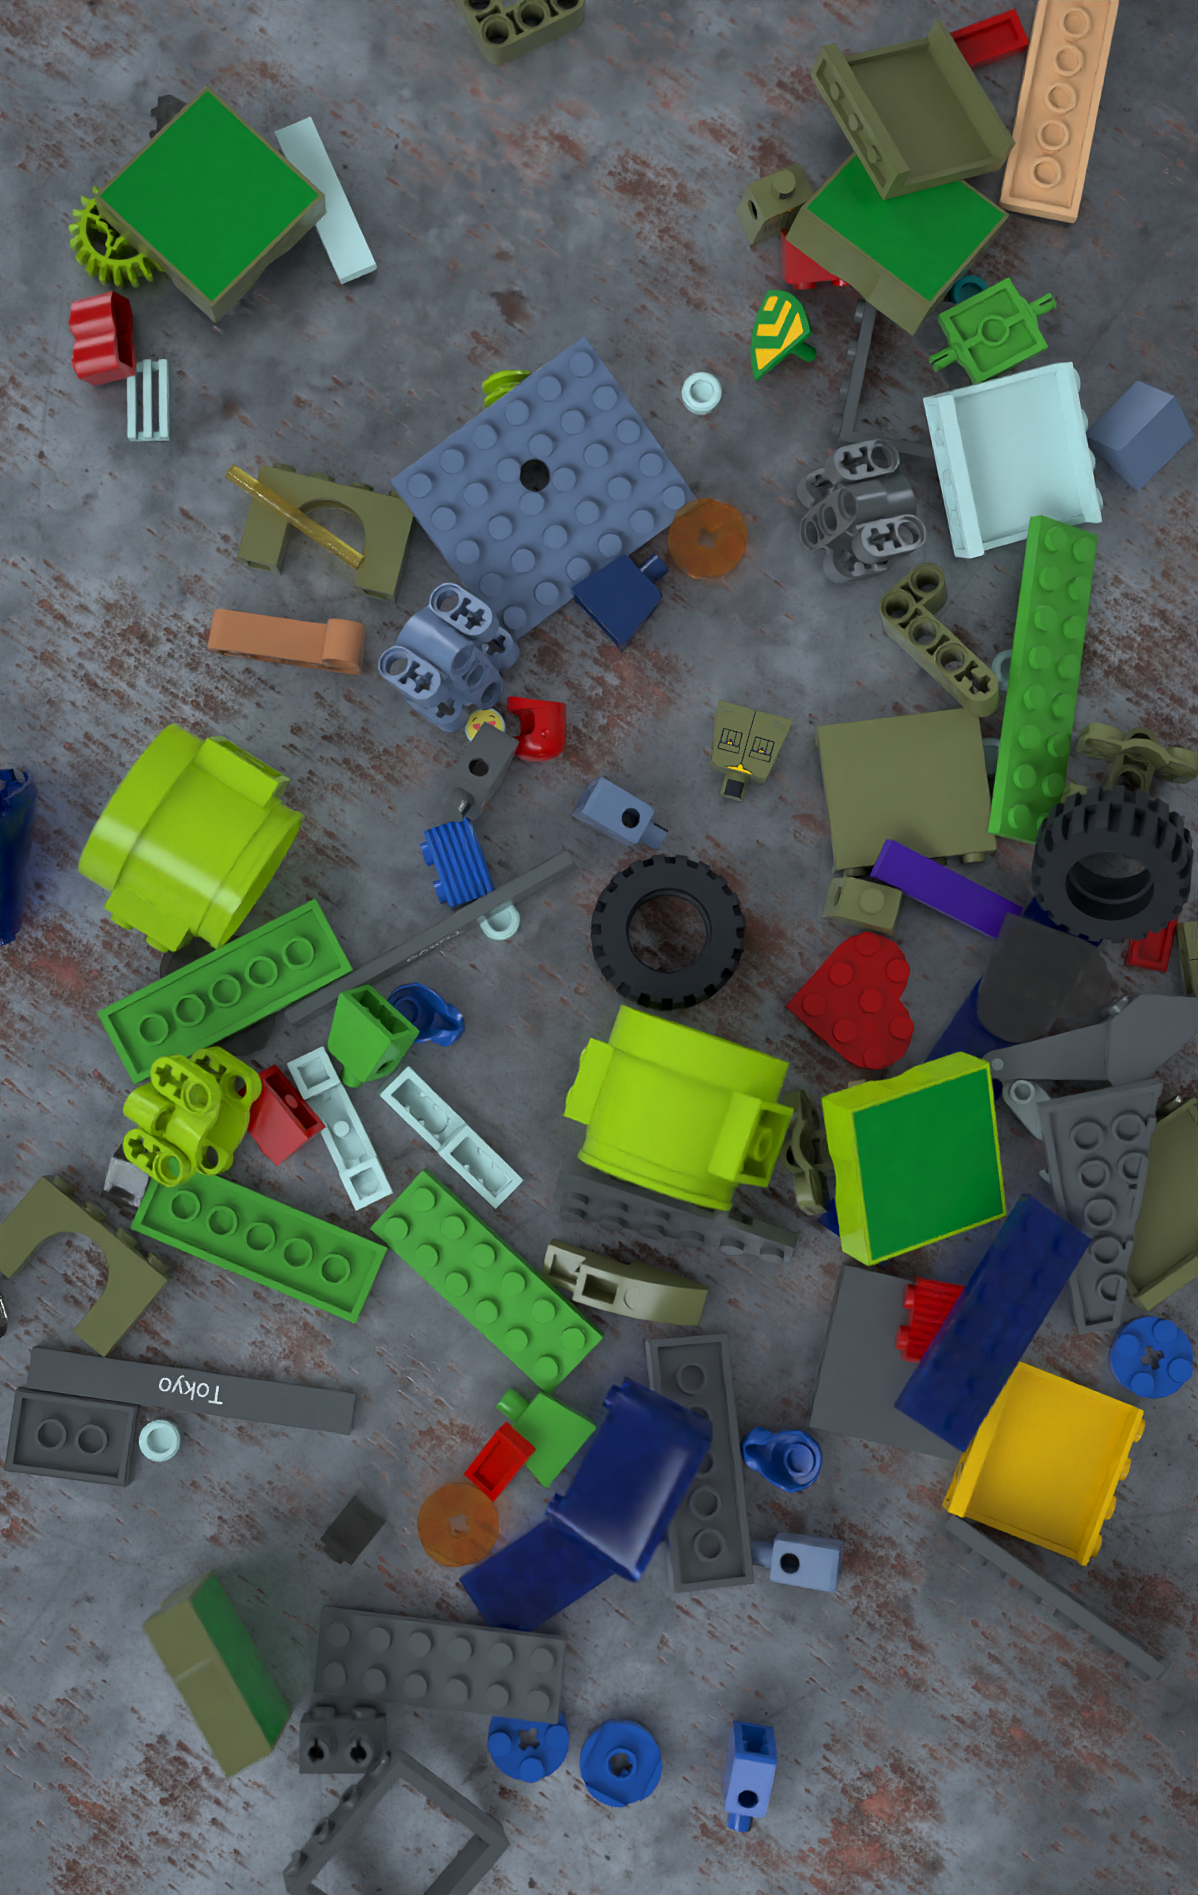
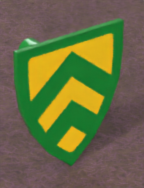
(778, 331)

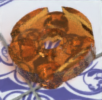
(716, 518)
(435, 1530)

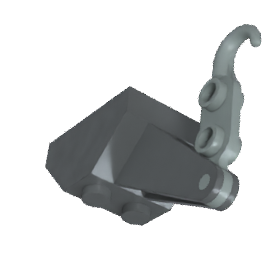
(1115, 1051)

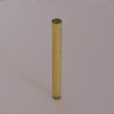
(295, 517)

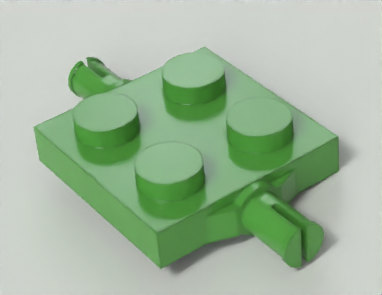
(992, 332)

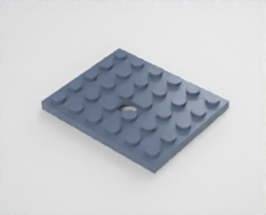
(602, 500)

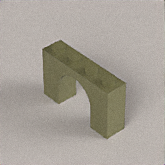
(385, 519)
(133, 1276)

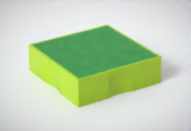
(915, 1157)

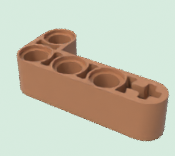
(290, 642)

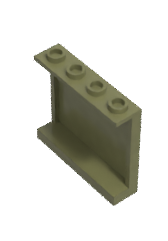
(913, 113)
(909, 783)
(1168, 1218)

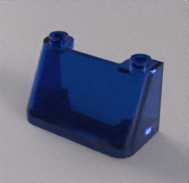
(631, 1478)

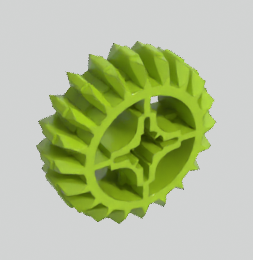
(114, 263)

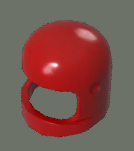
(541, 728)

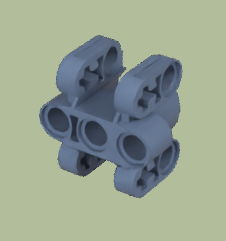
(451, 658)

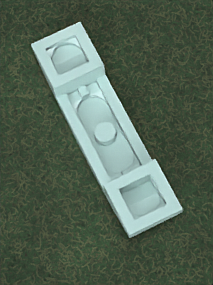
(344, 1130)

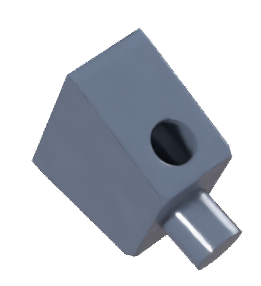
(603, 807)
(818, 1558)

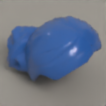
(428, 1013)
(784, 1458)

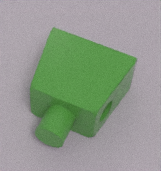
(368, 1036)
(550, 1427)

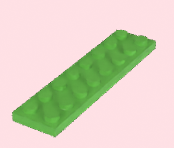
(1042, 677)

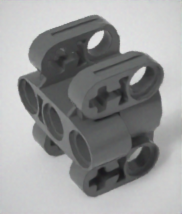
(859, 512)

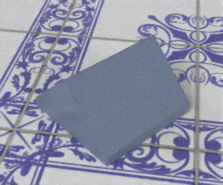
(1140, 433)

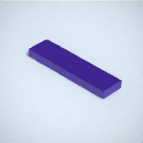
(942, 889)

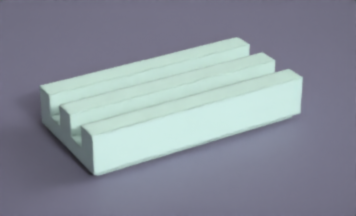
(147, 368)

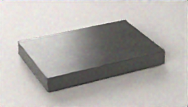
(71, 1437)

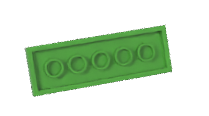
(226, 990)
(263, 1240)
(487, 1281)

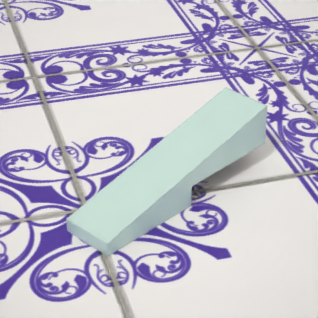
(338, 227)
(449, 1135)

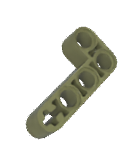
(945, 647)

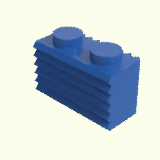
(458, 862)

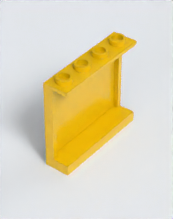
(1047, 1463)

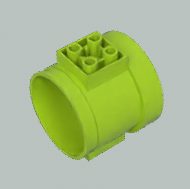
(190, 840)
(679, 1109)

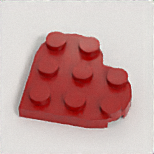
(856, 1002)

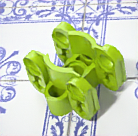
(189, 1112)

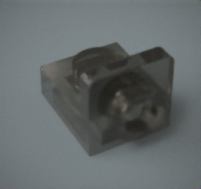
(125, 1181)
(351, 1531)

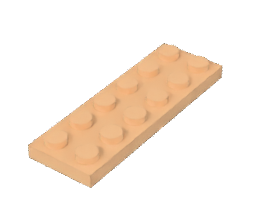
(1058, 108)

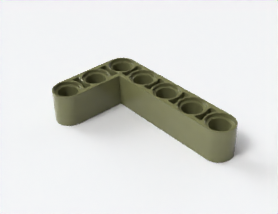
(510, 24)

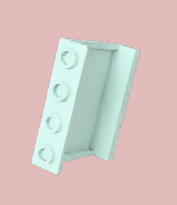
(1011, 455)

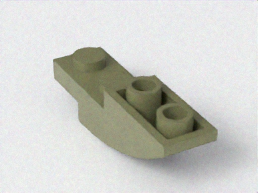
(624, 1289)

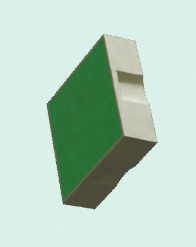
(211, 203)
(900, 248)
(219, 1673)

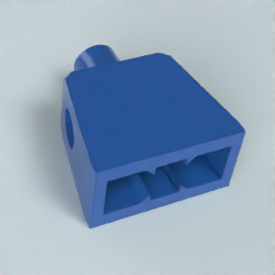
(748, 1774)

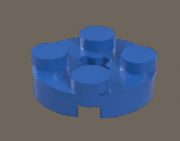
(1172, 1367)
(527, 1762)
(629, 1785)

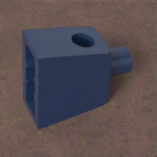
(621, 597)

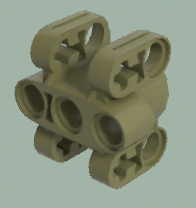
(1117, 749)
(812, 1175)

